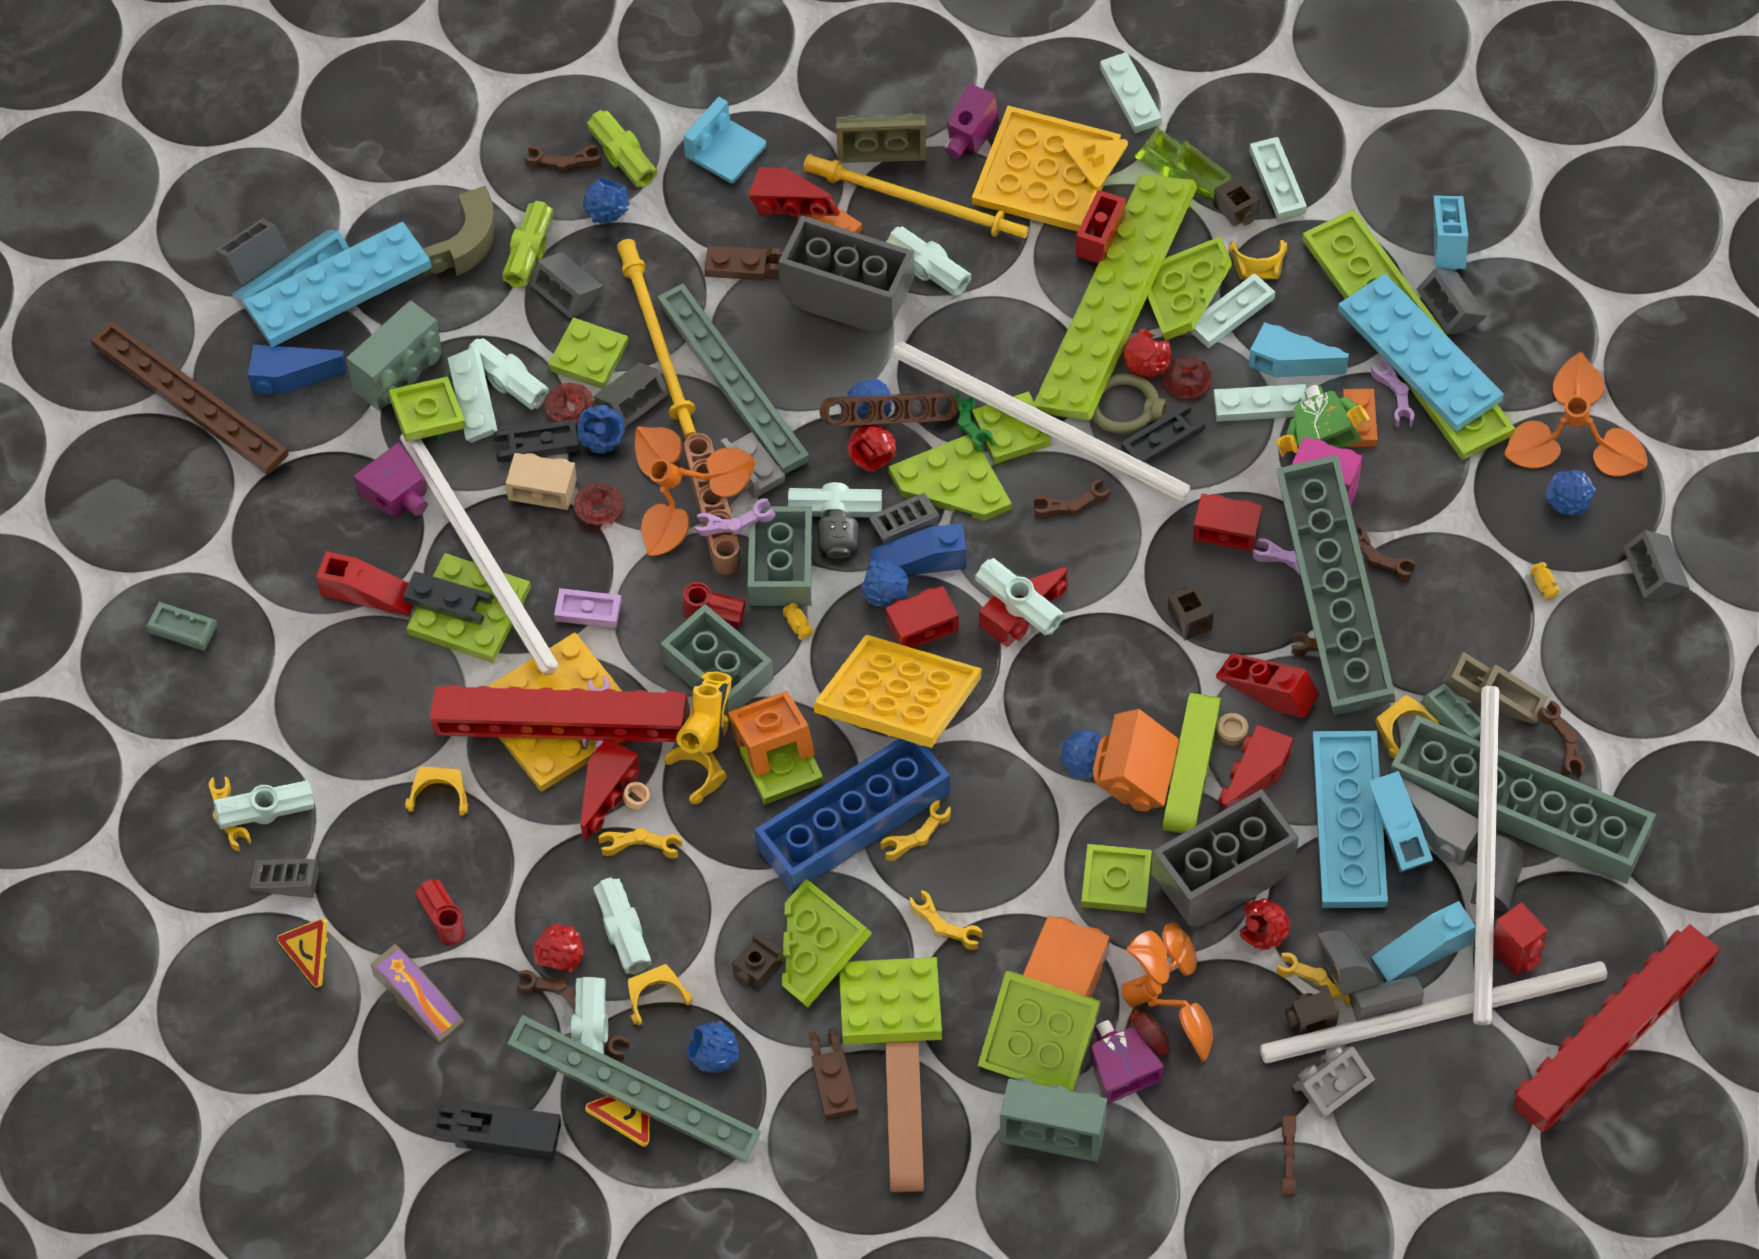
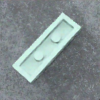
(1130, 92)
(1277, 178)
(1233, 310)
(472, 394)
(1257, 402)

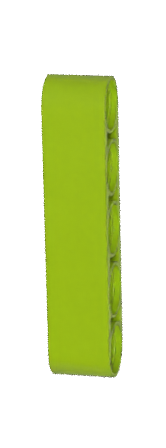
(1191, 763)

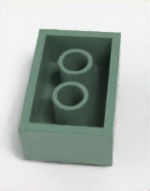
(395, 355)
(781, 558)
(713, 645)
(1053, 1119)

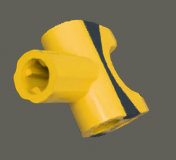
(707, 721)

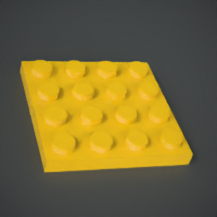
(1032, 172)
(898, 691)
(554, 759)

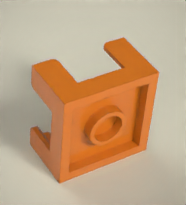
(769, 726)

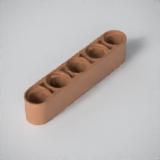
(721, 542)
(904, 1117)

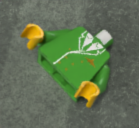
(1325, 419)

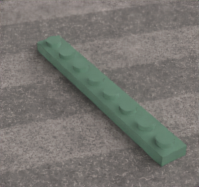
(733, 378)
(633, 1089)

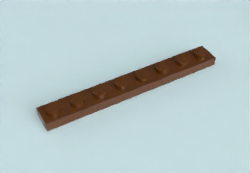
(189, 397)

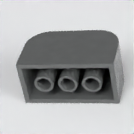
(845, 275)
(1226, 859)

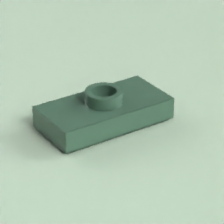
(181, 626)
(1452, 711)

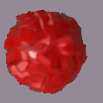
(1146, 356)
(871, 447)
(1265, 924)
(559, 948)

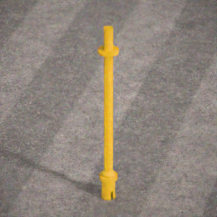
(835, 171)
(634, 268)

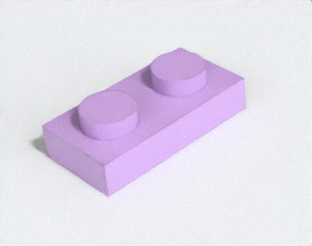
(588, 608)

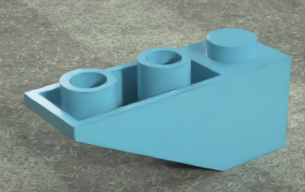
(1291, 355)
(1400, 822)

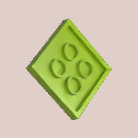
(459, 635)
(890, 1001)
(1039, 1032)

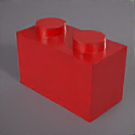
(1099, 226)
(1227, 522)
(922, 618)
(1519, 940)

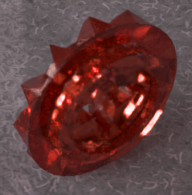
(1187, 387)
(575, 394)
(594, 494)
(1151, 1031)

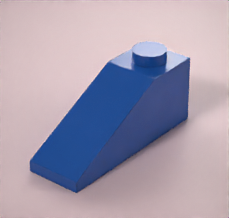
(290, 368)
(927, 550)

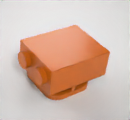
(1136, 761)
(1069, 956)

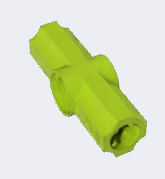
(622, 148)
(528, 244)

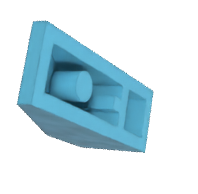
(1450, 232)
(1426, 943)

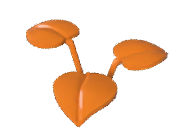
(1576, 387)
(656, 451)
(1152, 956)

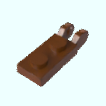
(742, 263)
(832, 1077)

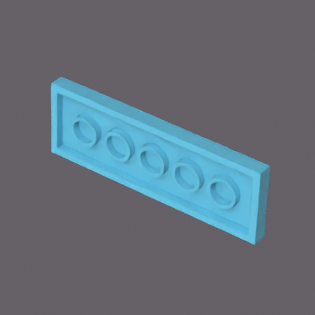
(337, 284)
(1420, 352)
(1348, 820)

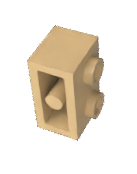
(541, 481)

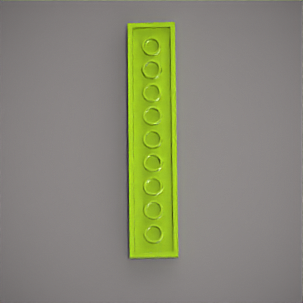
(1356, 259)
(1115, 297)

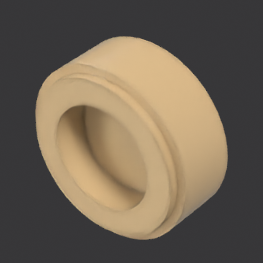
(1232, 729)

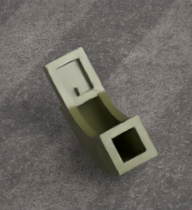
(472, 241)

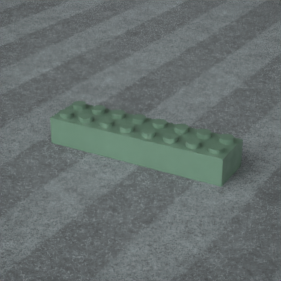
(1335, 585)
(1530, 800)

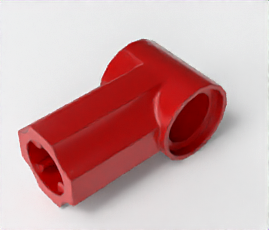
(727, 607)
(441, 911)

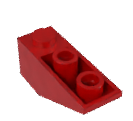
(788, 194)
(361, 584)
(1008, 628)
(1272, 684)
(1260, 767)
(606, 778)

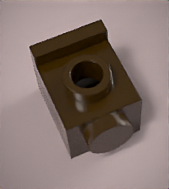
(1236, 201)
(1190, 611)
(757, 974)
(1312, 1012)

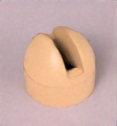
(639, 793)

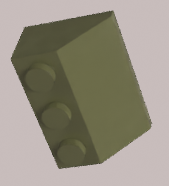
(881, 138)

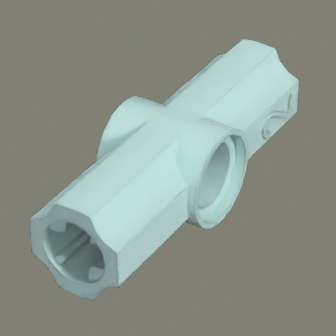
(932, 262)
(510, 375)
(837, 498)
(1032, 607)
(244, 807)
(622, 926)
(590, 1022)

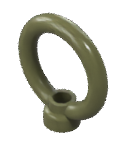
(1154, 407)

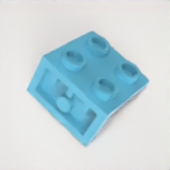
(721, 143)

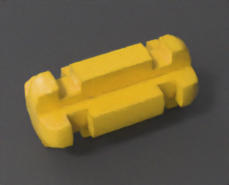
(1545, 580)
(797, 621)

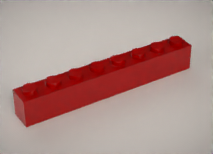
(558, 713)
(1615, 1028)

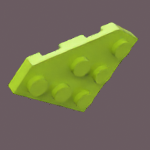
(1187, 286)
(953, 479)
(817, 941)

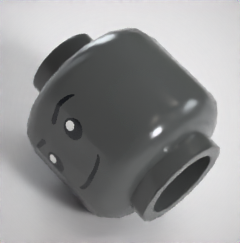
(838, 535)

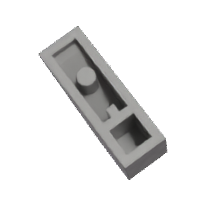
(1445, 826)

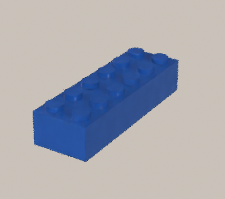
(851, 812)

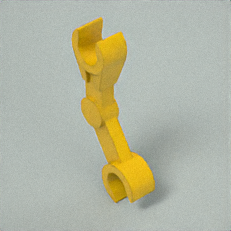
(234, 831)
(639, 836)
(920, 837)
(941, 927)
(1317, 975)

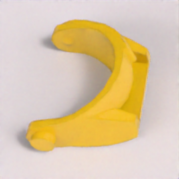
(1264, 268)
(1404, 707)
(432, 775)
(715, 777)
(658, 975)

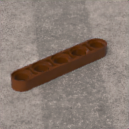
(876, 405)

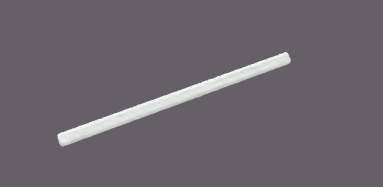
(1041, 421)
(481, 556)
(1486, 856)
(1430, 1012)

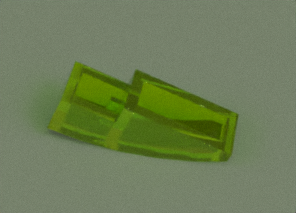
(1181, 161)

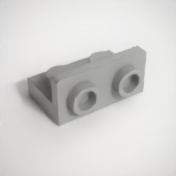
(765, 473)
(1334, 1080)

